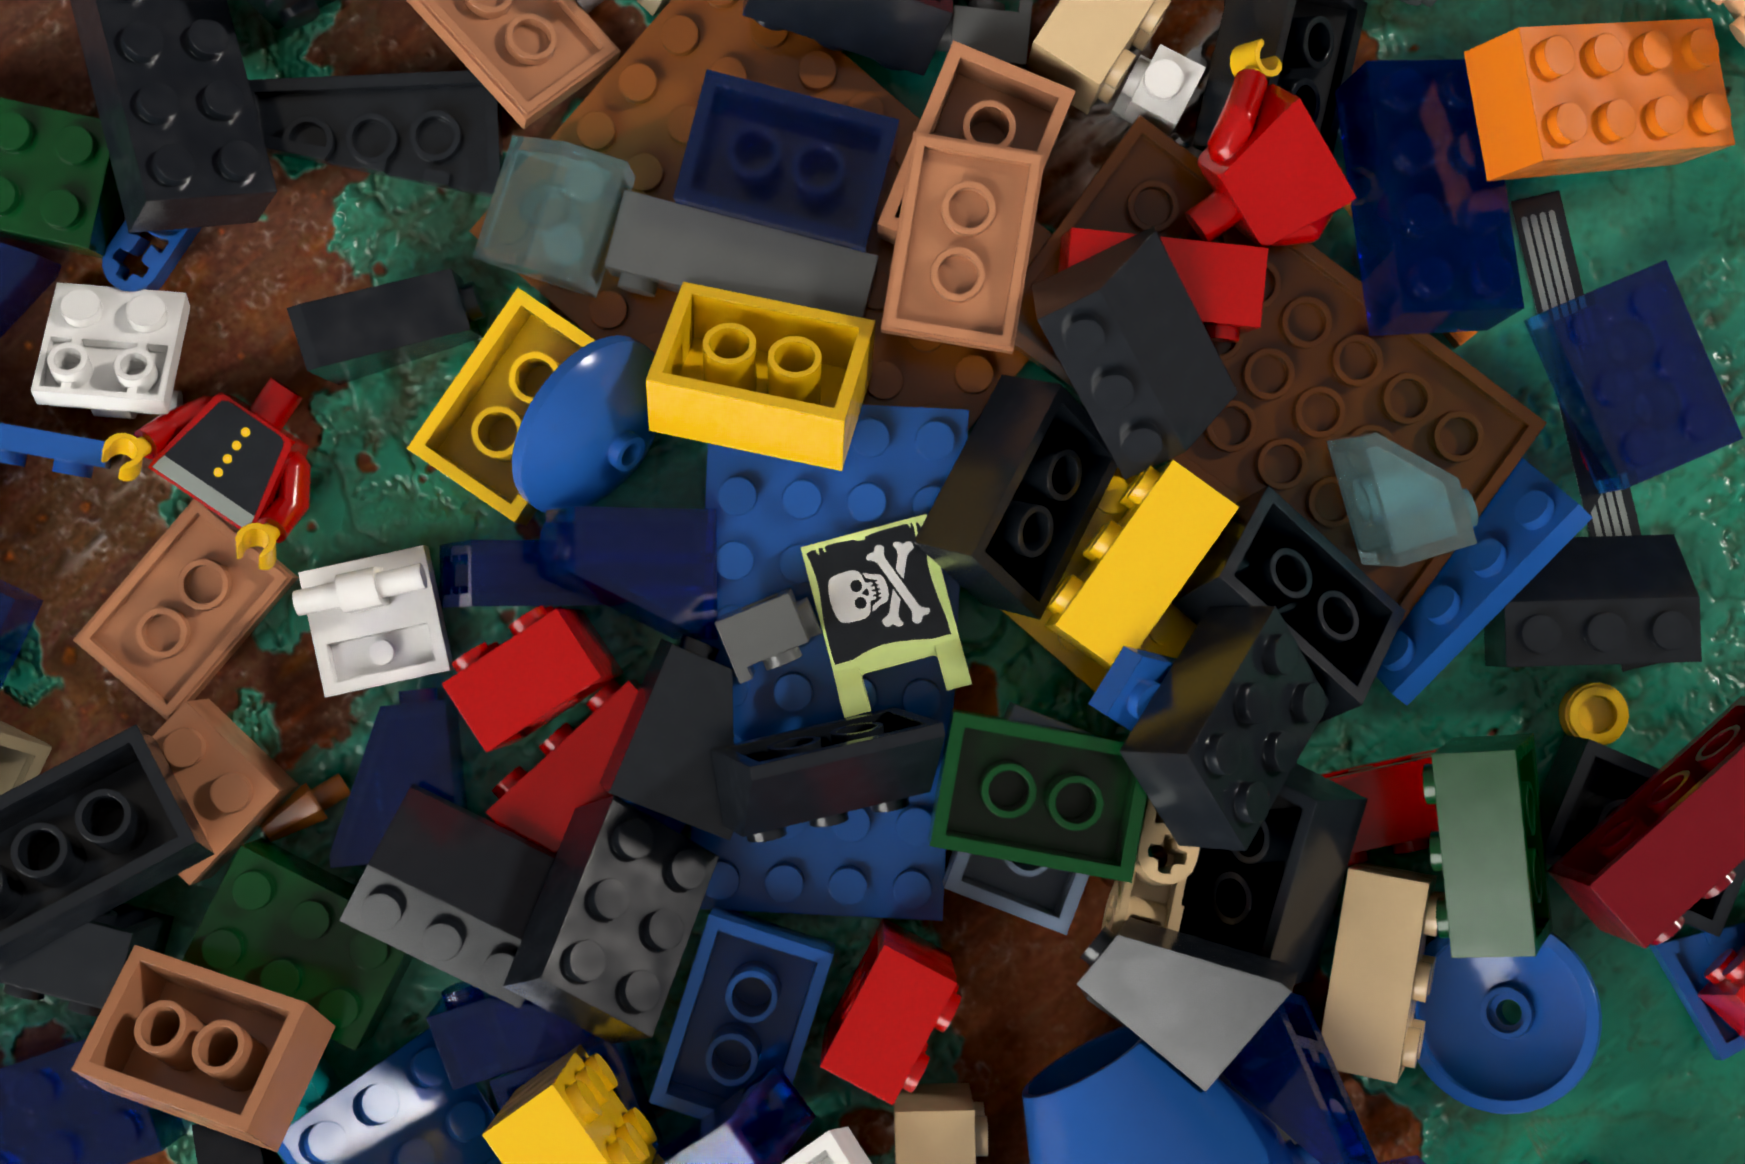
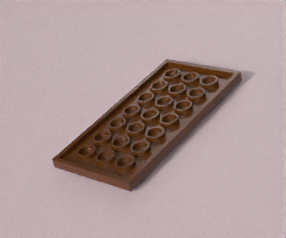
(1305, 370)

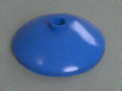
(585, 426)
(1500, 1063)

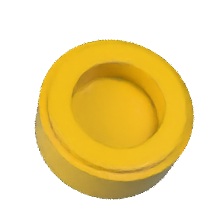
(1594, 712)

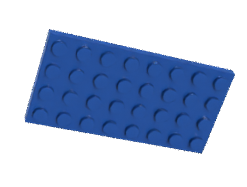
(763, 516)

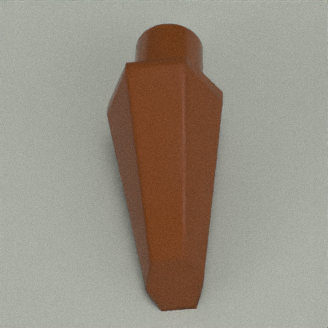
(304, 808)

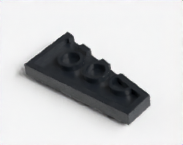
(396, 125)

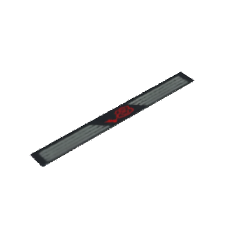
(1554, 281)

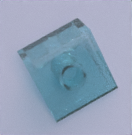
(554, 212)
(1400, 502)

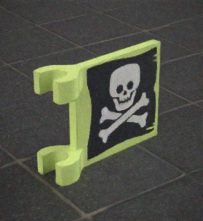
(882, 608)

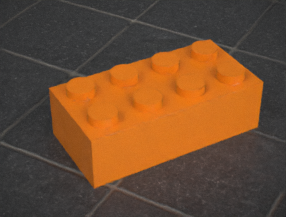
(1598, 97)

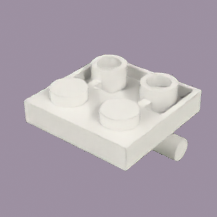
(112, 350)
(375, 620)

